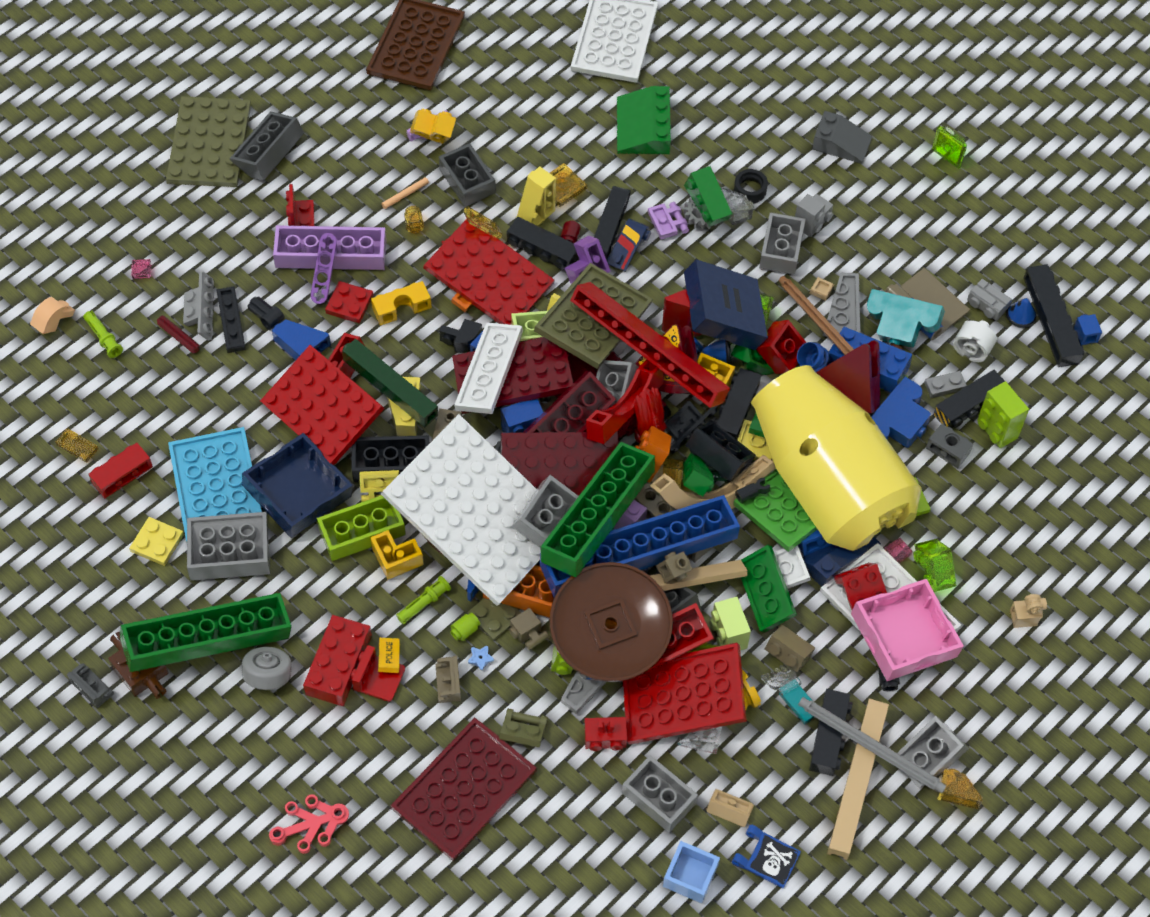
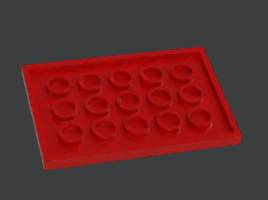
(488, 273)
(322, 404)
(686, 695)

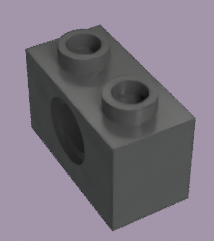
(953, 454)

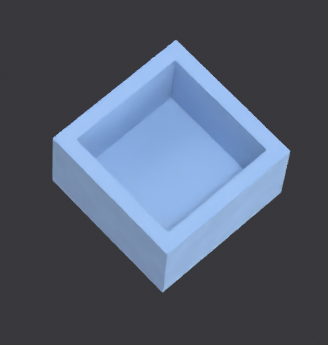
(691, 872)

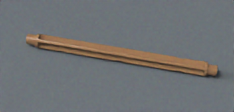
(815, 315)

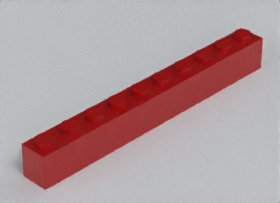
(650, 344)

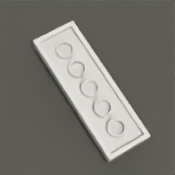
(488, 368)

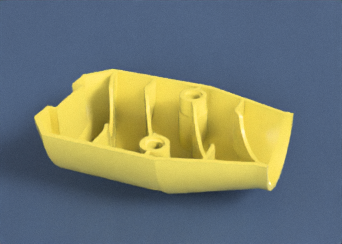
(835, 459)

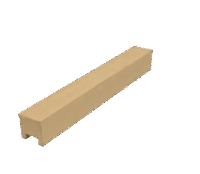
(857, 782)

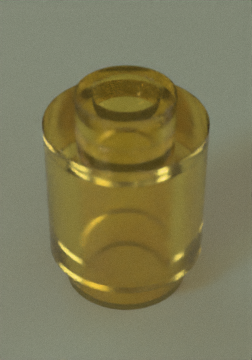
(413, 219)

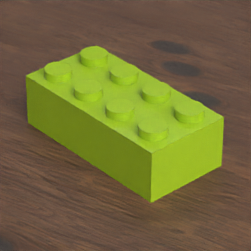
(351, 528)

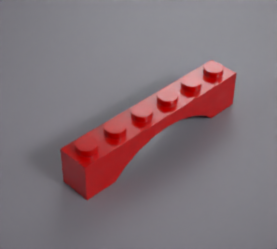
(605, 423)

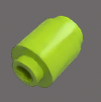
(464, 626)

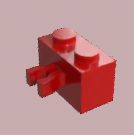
(605, 733)

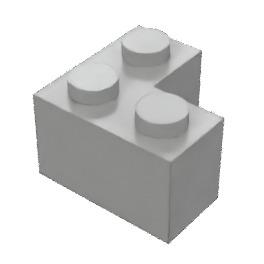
(815, 212)

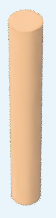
(405, 193)

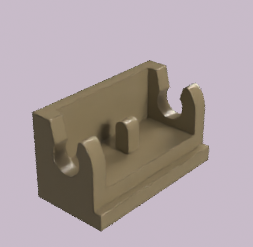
(448, 679)

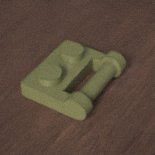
(521, 732)

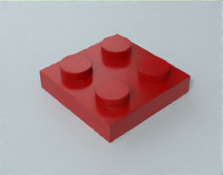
(349, 302)

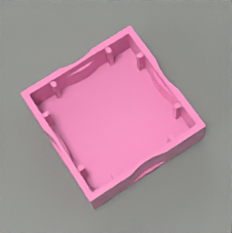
(906, 630)

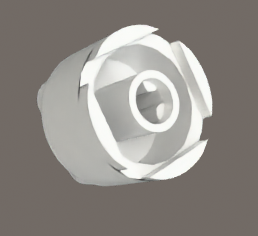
(975, 340)

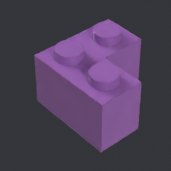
(589, 252)

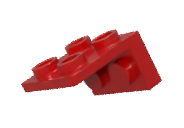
(299, 212)
(861, 582)

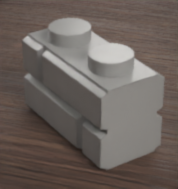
(989, 300)

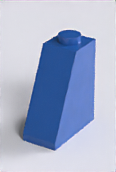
(297, 337)

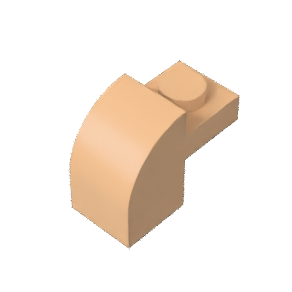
(49, 314)

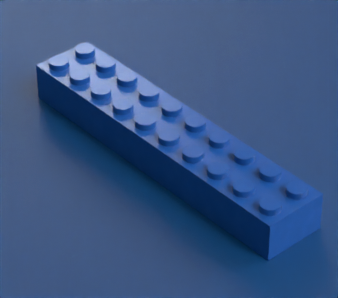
(652, 539)

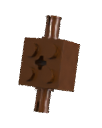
(137, 680)

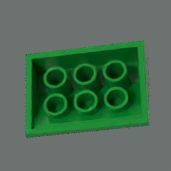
(644, 121)

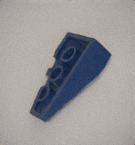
(832, 560)

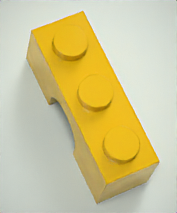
(414, 296)

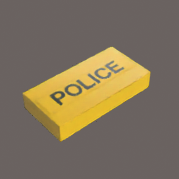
(388, 655)

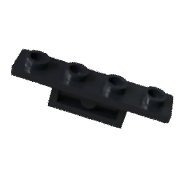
(684, 422)

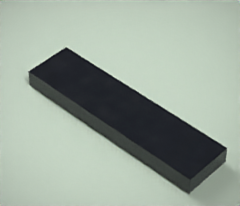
(230, 319)

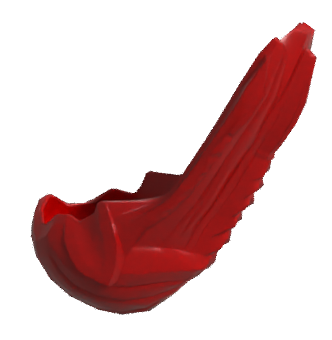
(648, 412)

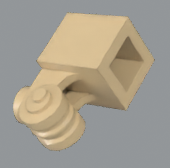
(1028, 612)

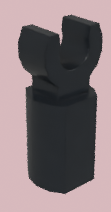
(752, 490)

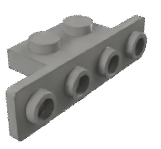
(199, 306)

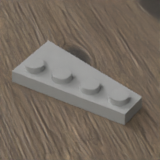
(580, 692)

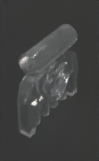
(784, 681)

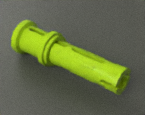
(106, 339)
(430, 595)

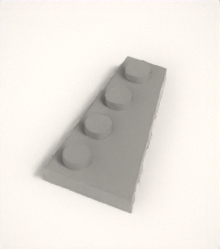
(846, 303)

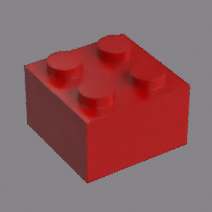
(781, 346)

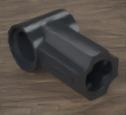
(268, 315)

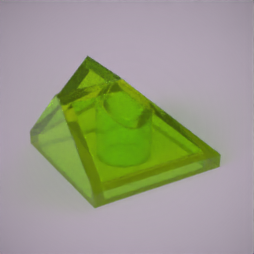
(949, 146)

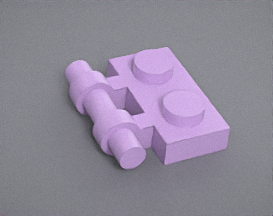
(663, 222)

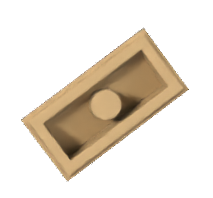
(730, 808)

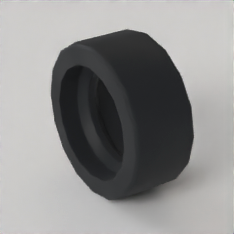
(751, 175)

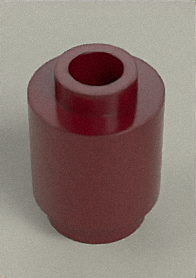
(571, 231)

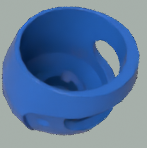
(813, 355)

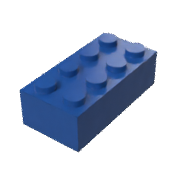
(893, 361)

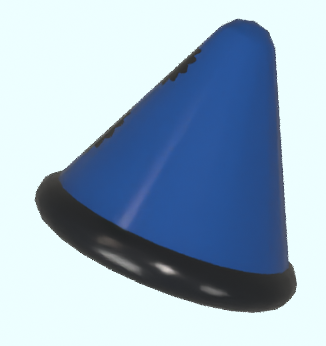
(1021, 313)
(720, 350)

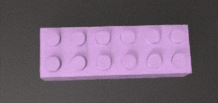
(355, 249)

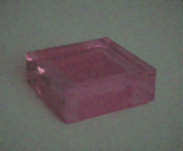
(141, 268)
(899, 550)

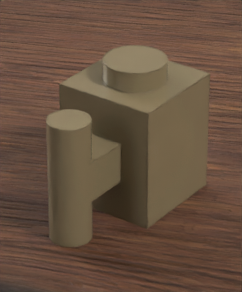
(526, 627)

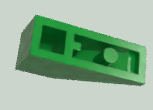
(697, 475)

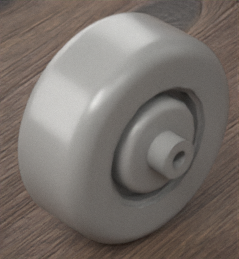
(266, 668)

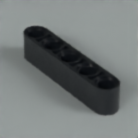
(612, 218)

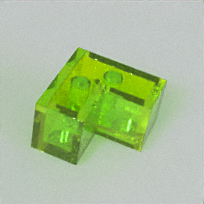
(937, 562)

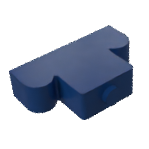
(902, 415)

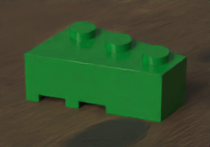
(708, 196)

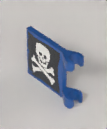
(770, 859)

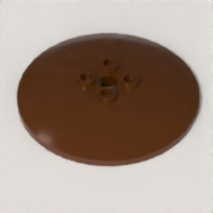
(615, 594)

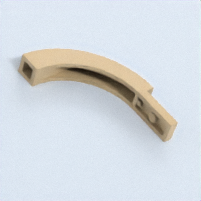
(671, 493)

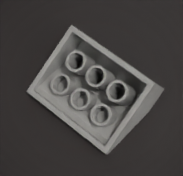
(227, 546)

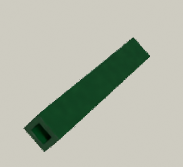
(390, 382)

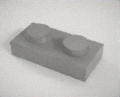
(945, 384)

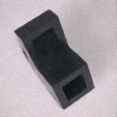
(460, 338)

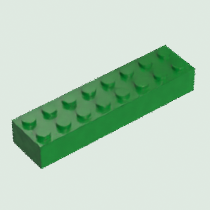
(597, 509)
(204, 632)

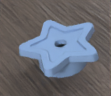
(486, 658)

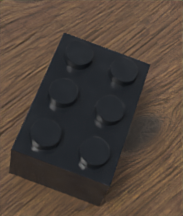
(720, 450)

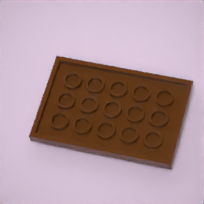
(415, 43)

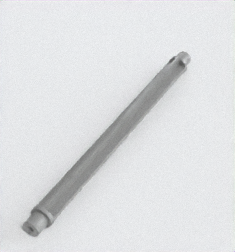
(872, 745)

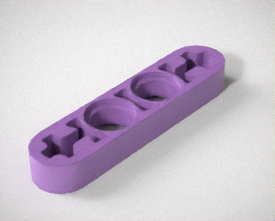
(323, 268)

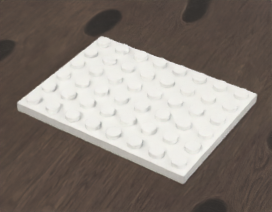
(465, 505)

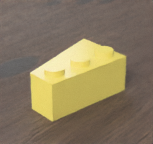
(538, 197)
(403, 422)

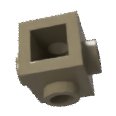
(674, 567)

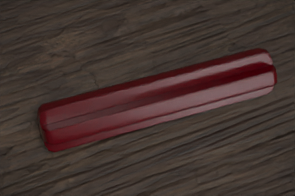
(178, 334)

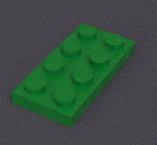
(767, 589)

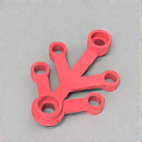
(312, 823)

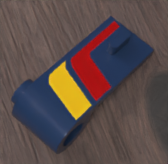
(627, 244)

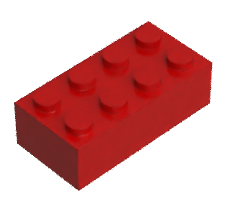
(336, 659)

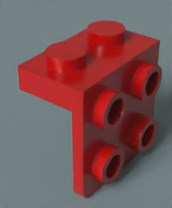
(374, 683)

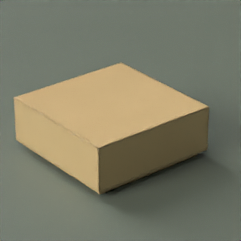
(821, 288)

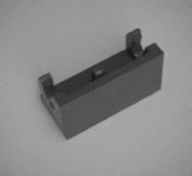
(90, 685)

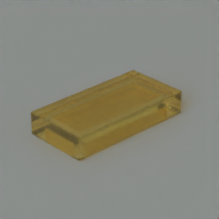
(76, 445)

